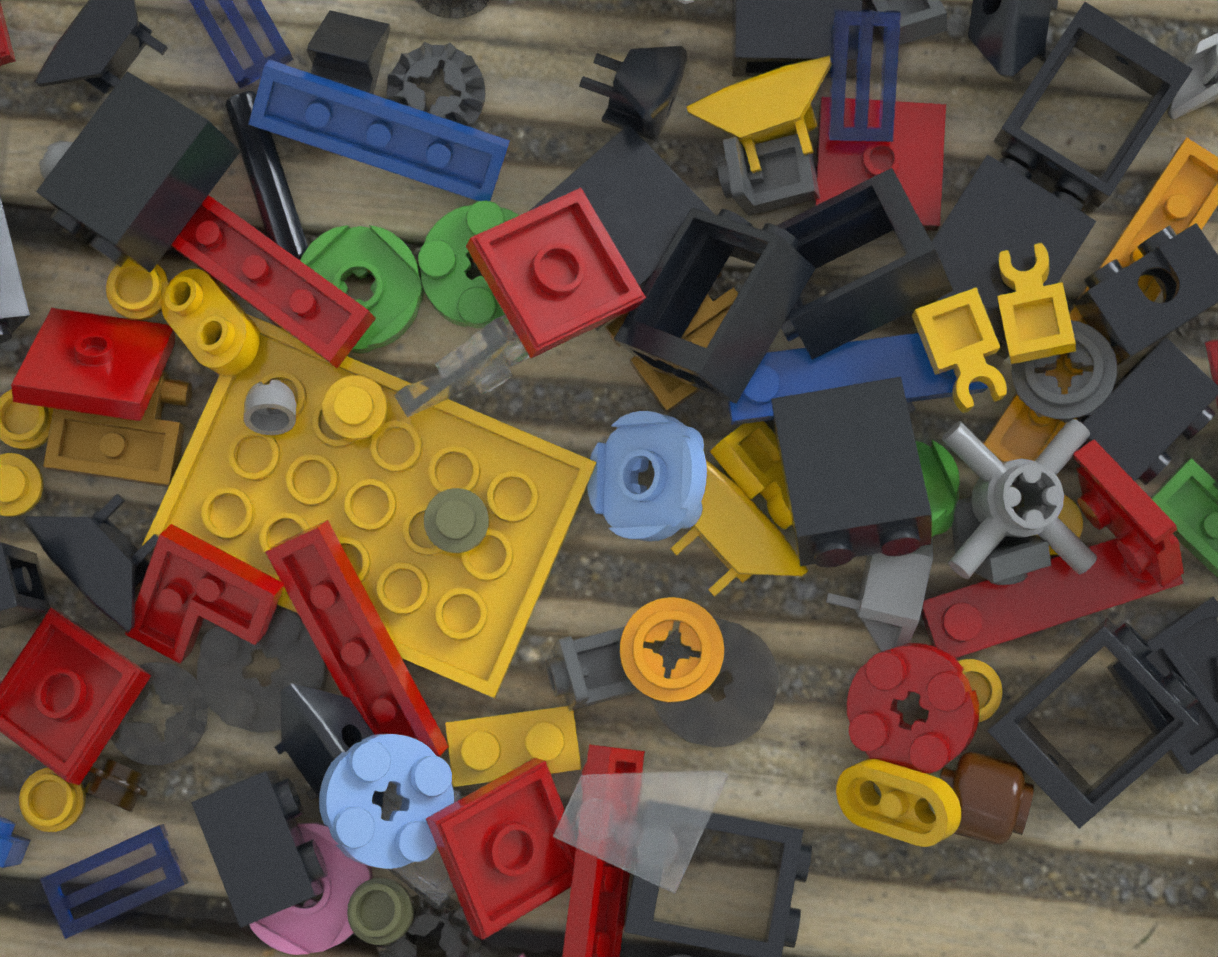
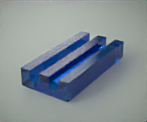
(865, 20)
(254, 72)
(165, 858)

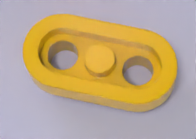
(205, 310)
(903, 805)

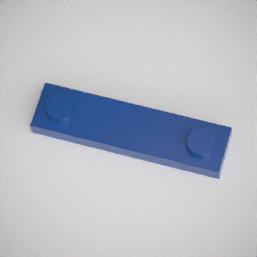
(378, 131)
(852, 363)

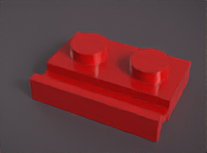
(1137, 522)

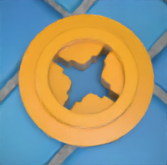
(697, 631)

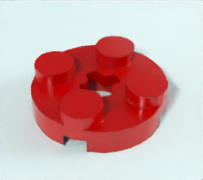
(943, 690)

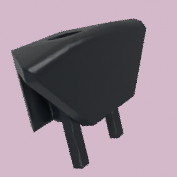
(1011, 32)
(98, 46)
(641, 88)
(96, 558)
(317, 730)

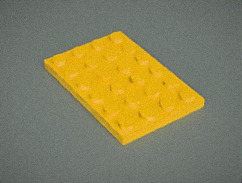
(439, 607)

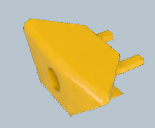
(767, 106)
(739, 534)

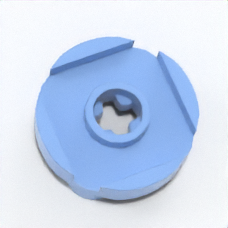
(677, 484)
(357, 823)

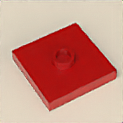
(913, 155)
(555, 272)
(94, 364)
(67, 696)
(504, 847)

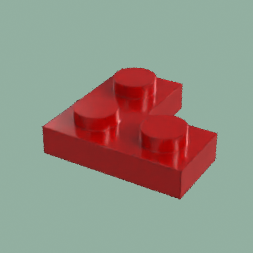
(196, 583)

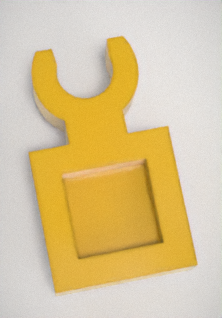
(1034, 315)
(958, 338)
(754, 464)

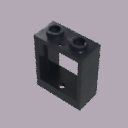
(1123, 54)
(684, 280)
(880, 296)
(1051, 769)
(782, 920)

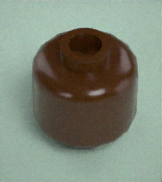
(991, 797)

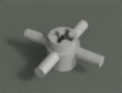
(994, 498)

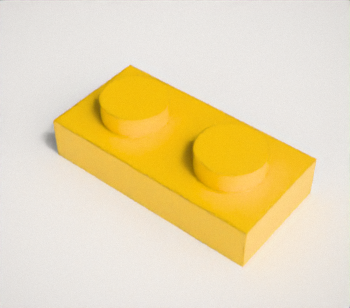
(498, 744)

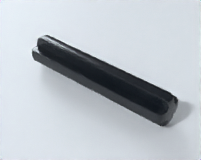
(266, 177)

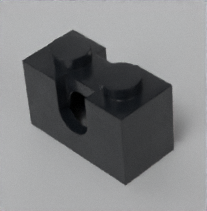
(1119, 310)

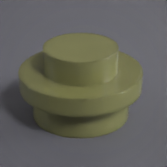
(456, 520)
(380, 911)

